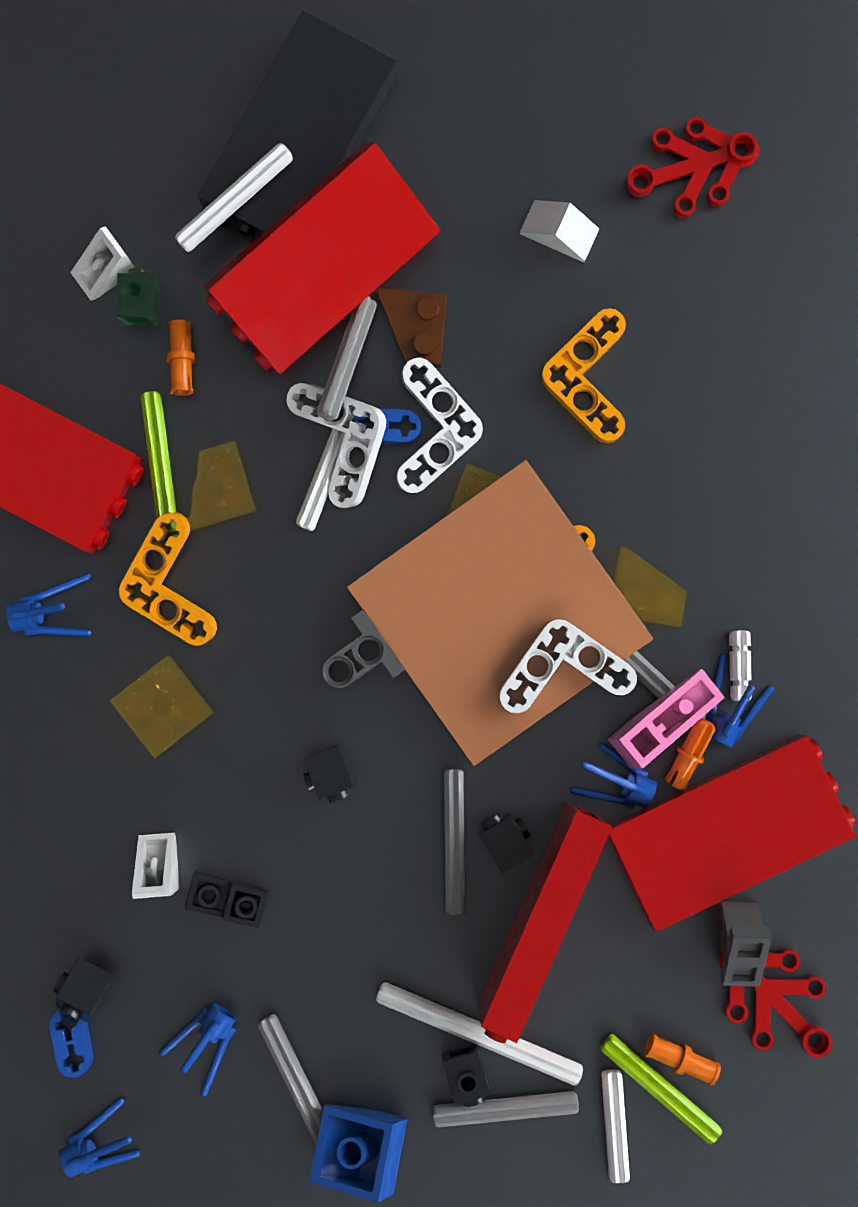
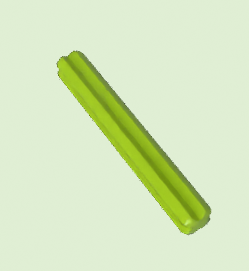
(158, 455)
(661, 1089)

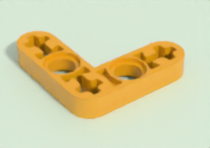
(576, 368)
(152, 582)

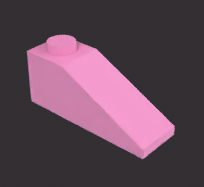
(665, 720)

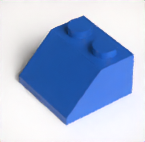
(358, 1151)

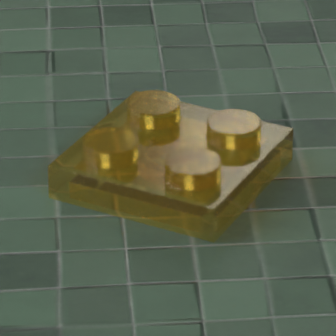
(161, 706)

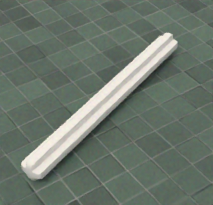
(471, 1030)

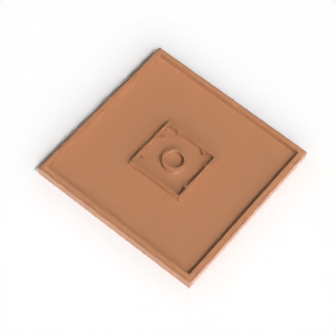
(476, 596)

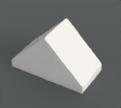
(560, 228)
(99, 265)
(156, 866)

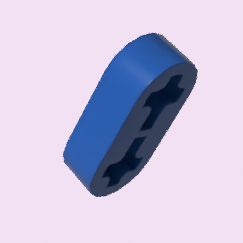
(395, 417)
(63, 1049)

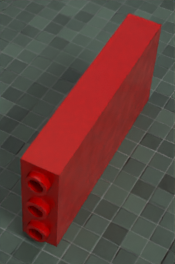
(321, 258)
(61, 473)
(731, 831)
(541, 923)

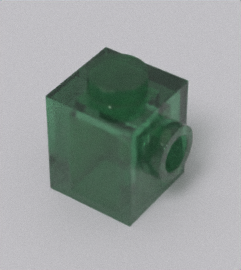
(138, 297)

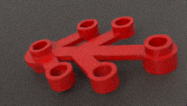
(697, 163)
(770, 994)

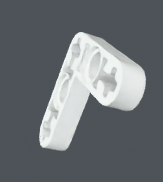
(447, 435)
(354, 437)
(569, 652)

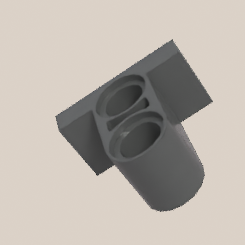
(351, 655)
(743, 942)

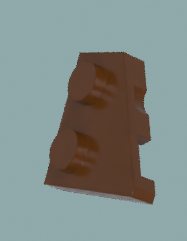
(416, 322)

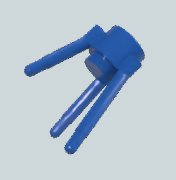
(28, 614)
(730, 727)
(636, 788)
(215, 1024)
(83, 1155)

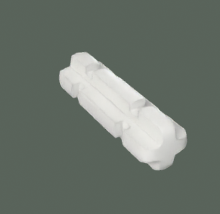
(739, 663)

